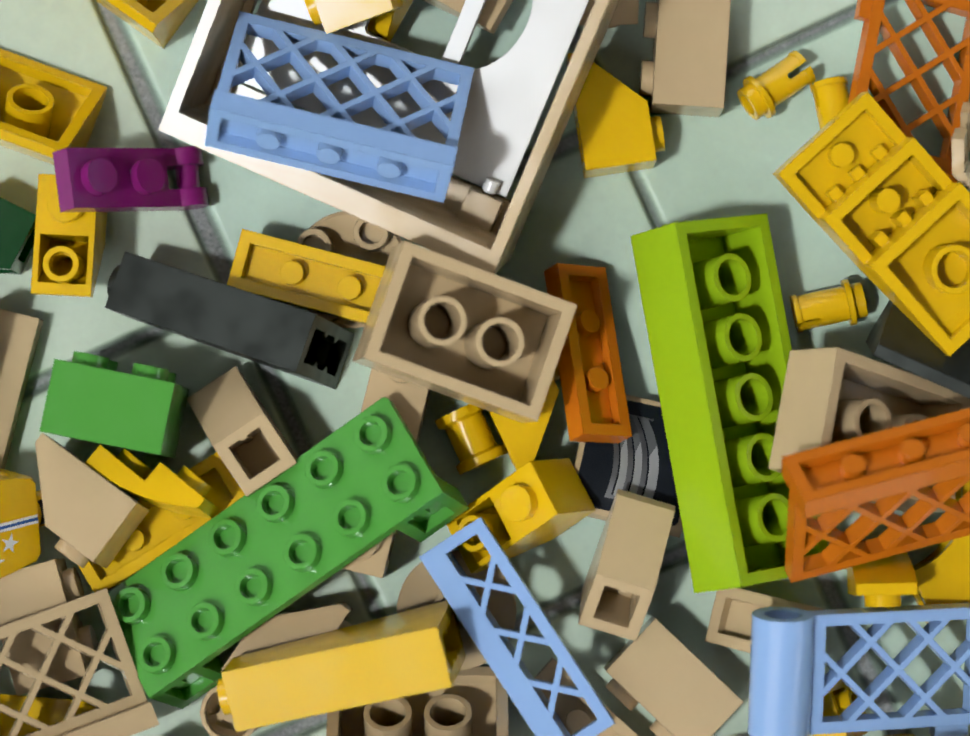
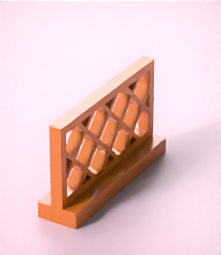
(873, 467)

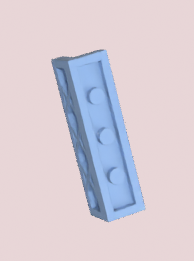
(493, 639)

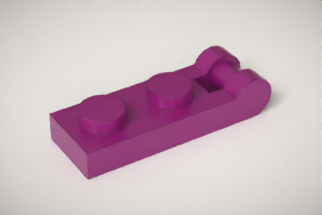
(128, 179)

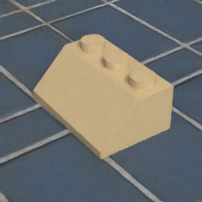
(469, 708)

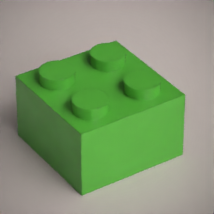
(115, 408)

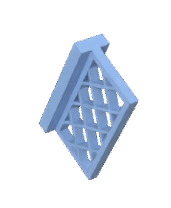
(332, 140)

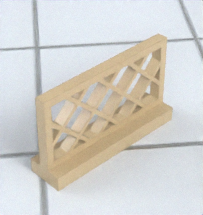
(117, 718)

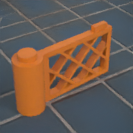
(864, 76)

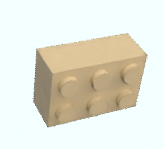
(465, 332)
(845, 395)

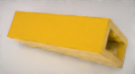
(344, 668)

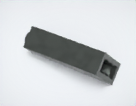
(229, 319)

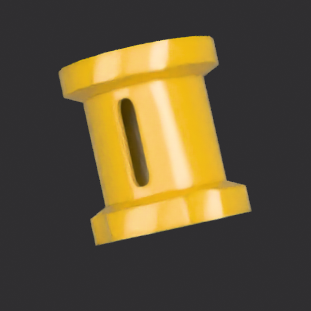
(470, 437)

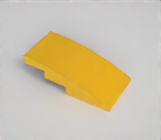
(890, 215)

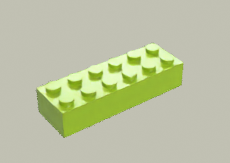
(720, 382)

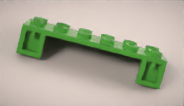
(277, 549)

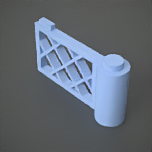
(791, 679)

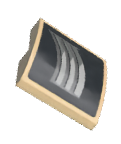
(633, 465)

